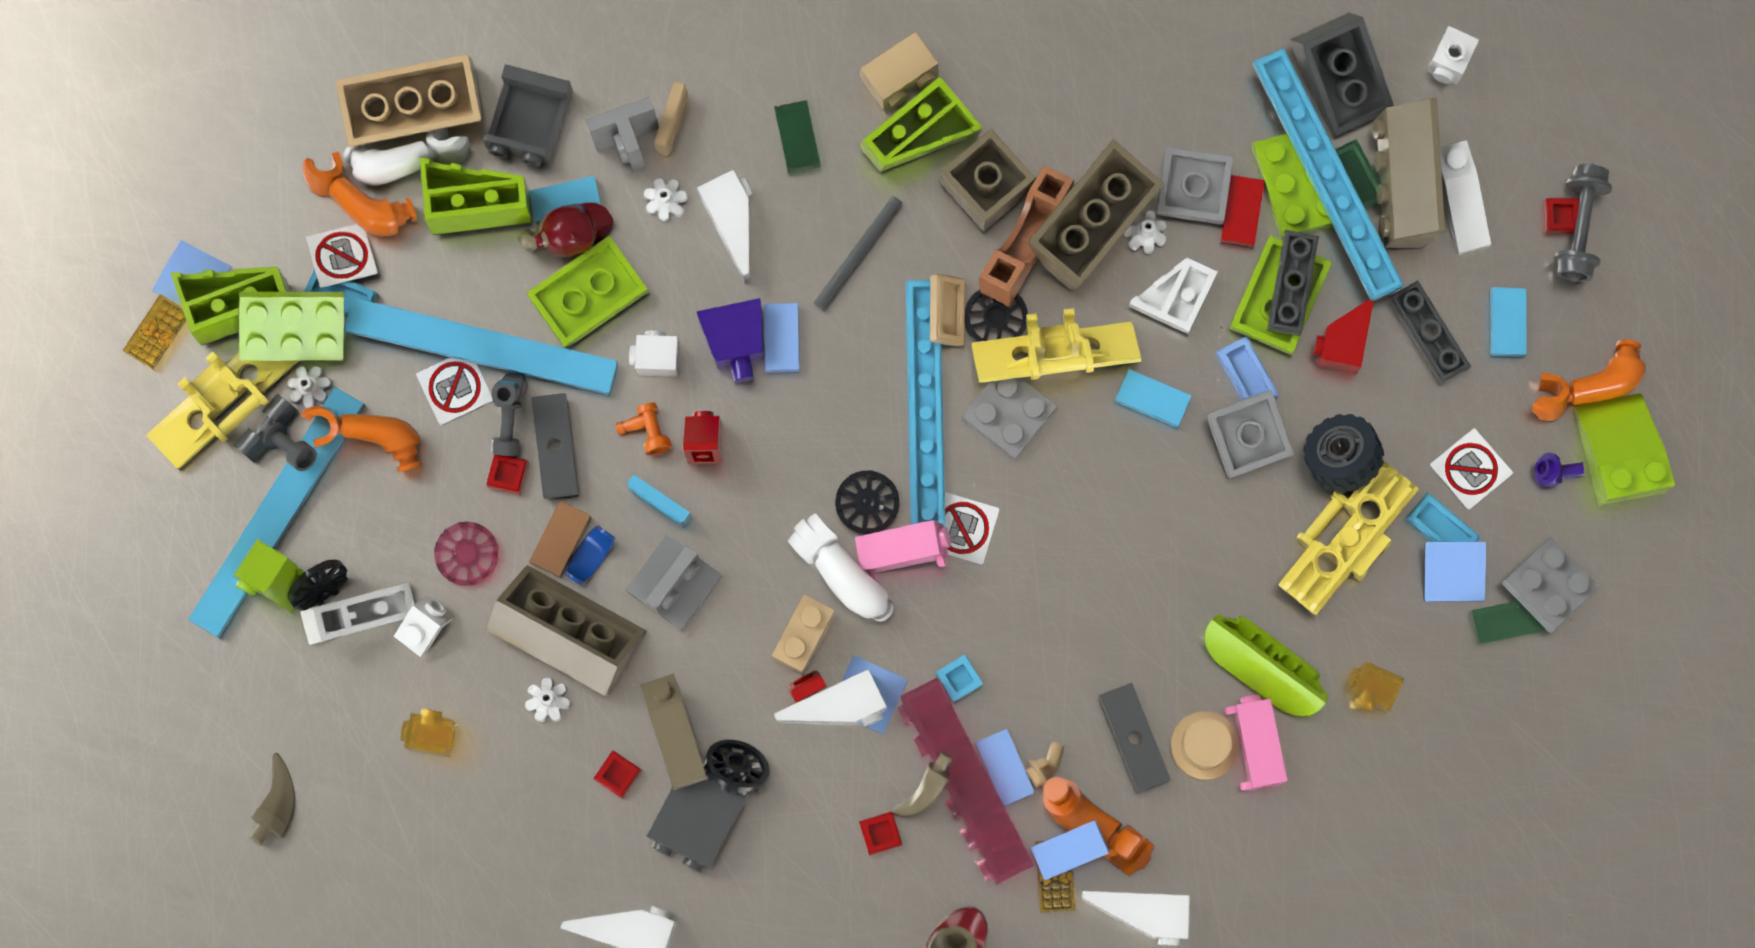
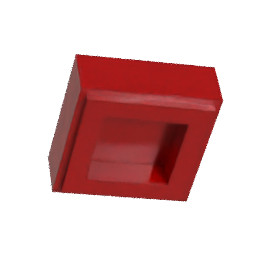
(1560, 215)
(507, 473)
(806, 686)
(617, 774)
(880, 833)

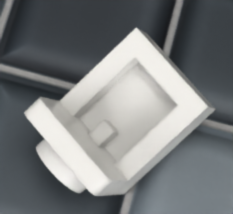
(423, 625)

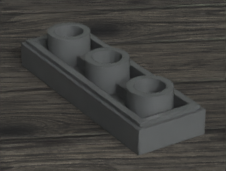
(1290, 301)
(1438, 351)
(552, 426)
(1128, 717)

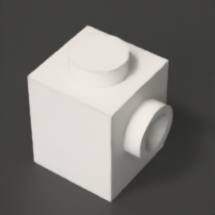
(1452, 56)
(655, 354)

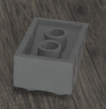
(1343, 72)

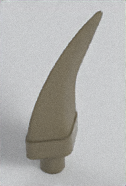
(932, 784)
(277, 806)

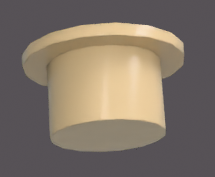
(1204, 745)

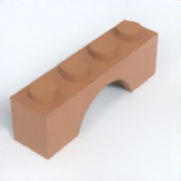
(1014, 259)

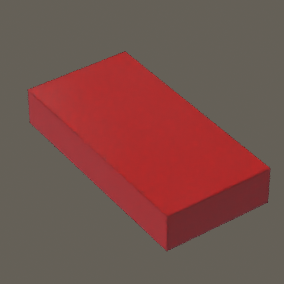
(1242, 211)

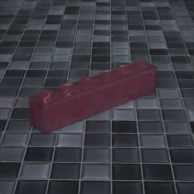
(969, 785)

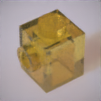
(1373, 687)
(429, 733)

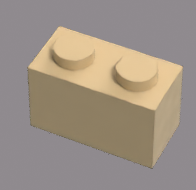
(900, 71)
(803, 635)

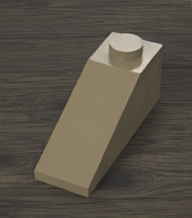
(674, 731)

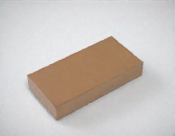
(560, 539)

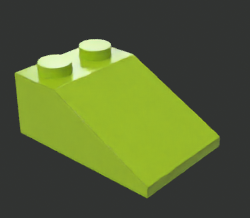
(1623, 450)

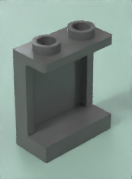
(528, 116)
(696, 822)

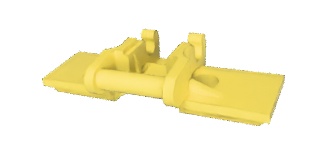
(1055, 349)
(212, 394)
(1354, 545)

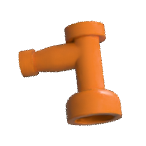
(647, 419)

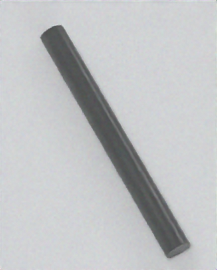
(858, 253)

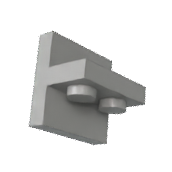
(622, 127)
(674, 582)

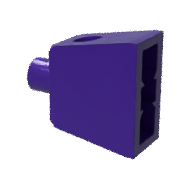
(735, 336)

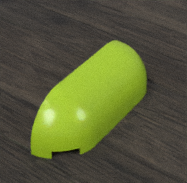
(1265, 665)

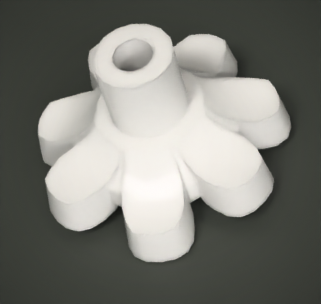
(665, 205)
(1146, 237)
(313, 390)
(550, 707)

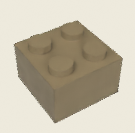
(987, 180)

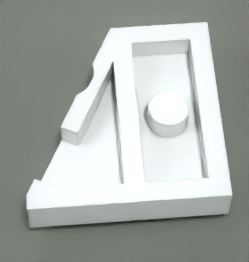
(1177, 295)

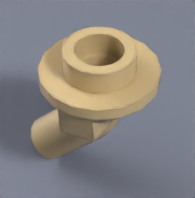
(1041, 769)

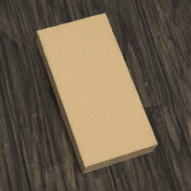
(671, 118)
(947, 310)

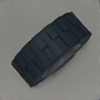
(1354, 467)

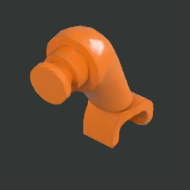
(371, 214)
(1616, 380)
(388, 432)
(1073, 809)

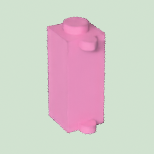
(903, 547)
(1258, 742)

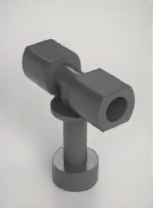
(504, 395)
(273, 433)

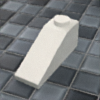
(1463, 198)
(729, 210)
(357, 613)
(842, 704)
(1150, 914)
(627, 929)

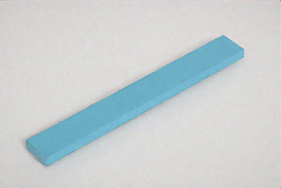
(1327, 175)
(480, 346)
(925, 409)
(272, 518)

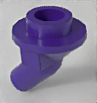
(1554, 472)

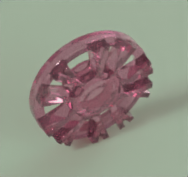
(466, 553)

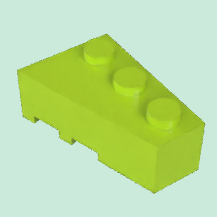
(921, 127)
(471, 198)
(212, 298)
(268, 574)

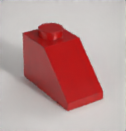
(1345, 340)
(703, 438)

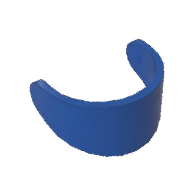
(589, 555)

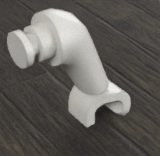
(385, 166)
(845, 578)

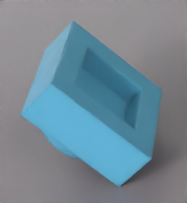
(959, 678)

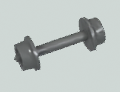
(1576, 263)

